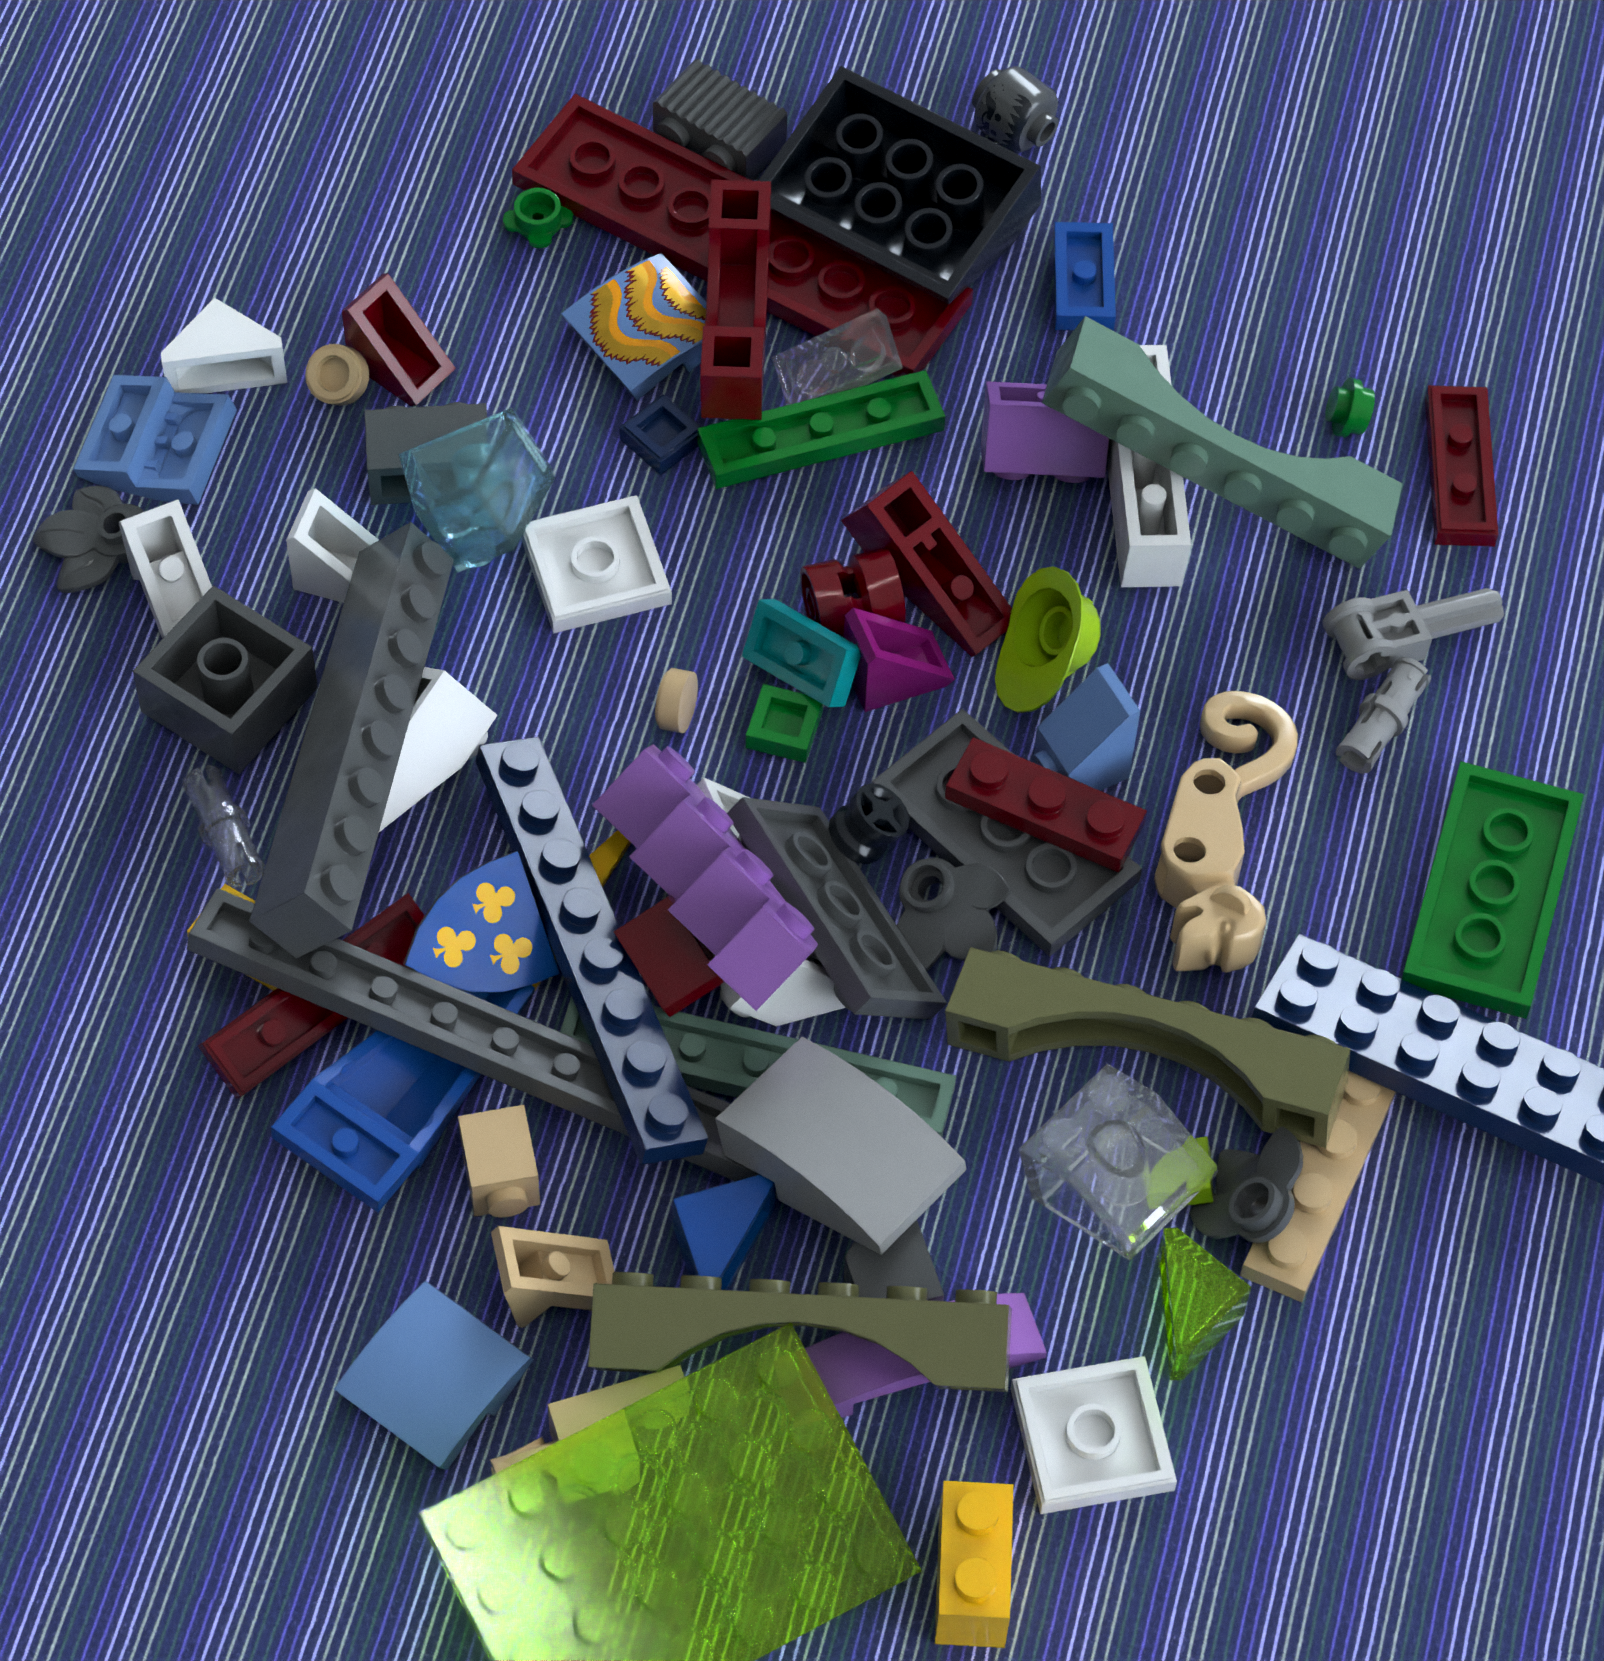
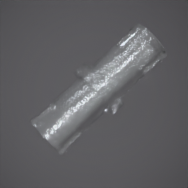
(223, 826)

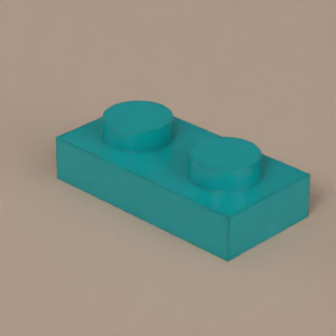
(801, 652)

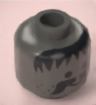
(1015, 109)

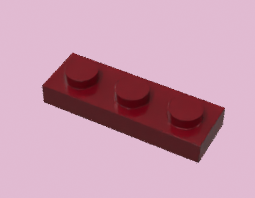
(1045, 804)

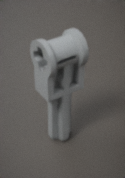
(1392, 626)

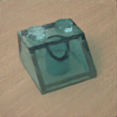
(478, 487)

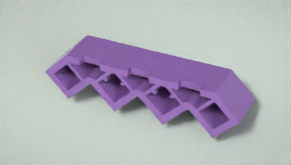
(716, 882)

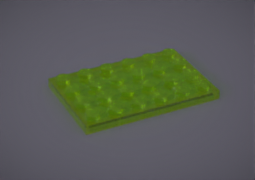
(678, 1524)

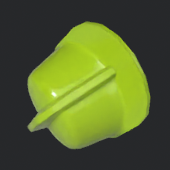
(1047, 639)

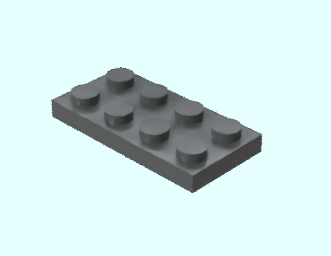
(1050, 887)
(854, 932)

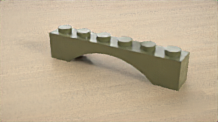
(1025, 1008)
(660, 1327)

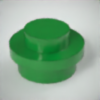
(1350, 408)

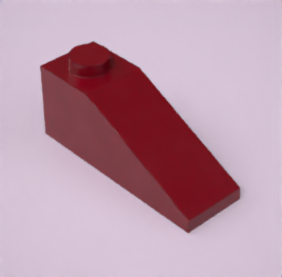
(932, 563)

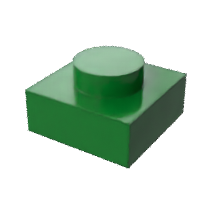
(784, 723)

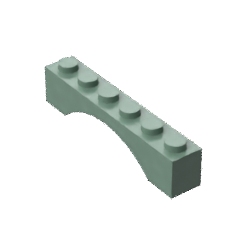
(1120, 394)

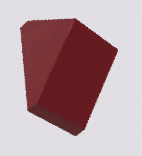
(395, 342)
(668, 957)

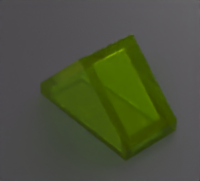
(1198, 1301)

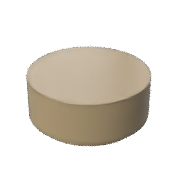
(337, 374)
(676, 700)

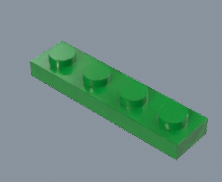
(821, 429)

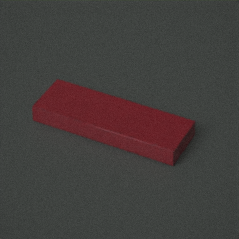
(1461, 466)

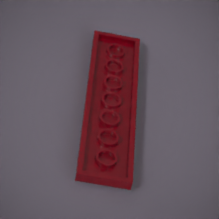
(660, 202)

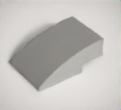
(838, 1146)

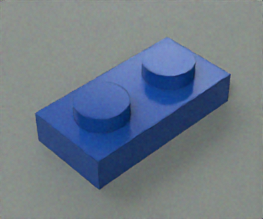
(1083, 274)

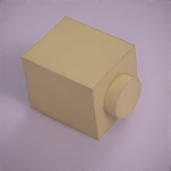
(499, 1161)

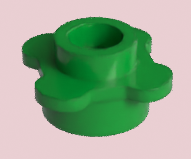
(537, 204)

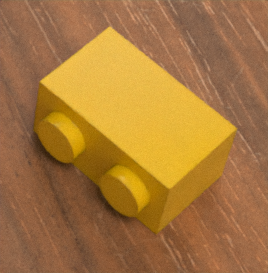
(974, 1564)

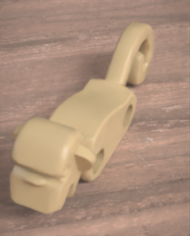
(1205, 837)

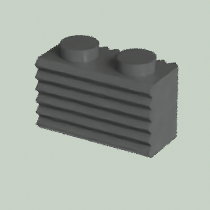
(720, 120)

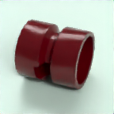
(869, 580)

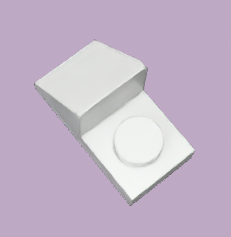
(165, 562)

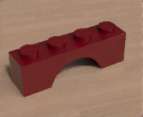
(736, 300)

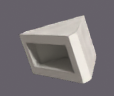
(223, 353)
(324, 547)

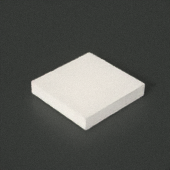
(596, 564)
(1093, 1435)

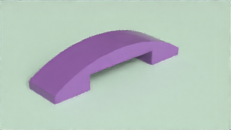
(863, 1370)

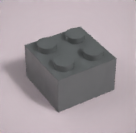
(225, 679)

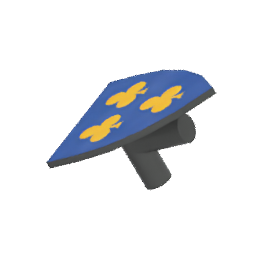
(484, 932)

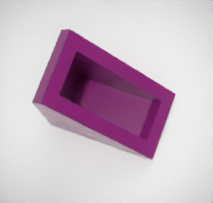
(894, 659)

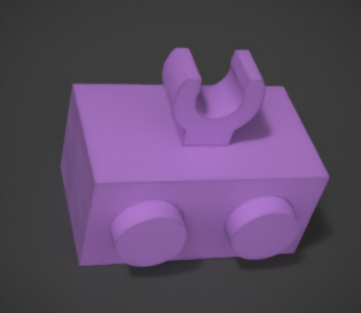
(1031, 438)

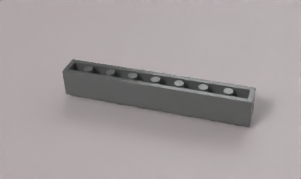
(352, 743)

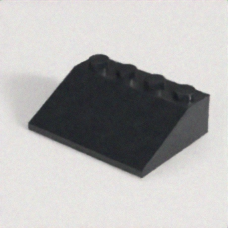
(902, 187)

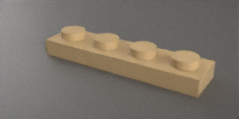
(1321, 1192)

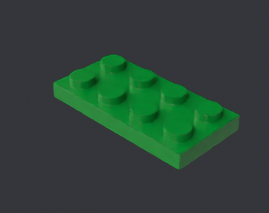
(1493, 889)

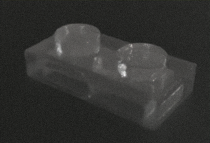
(838, 359)

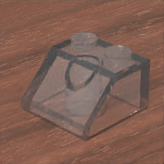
(1115, 1162)

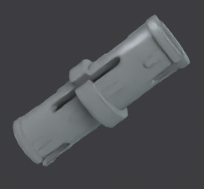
(1383, 715)

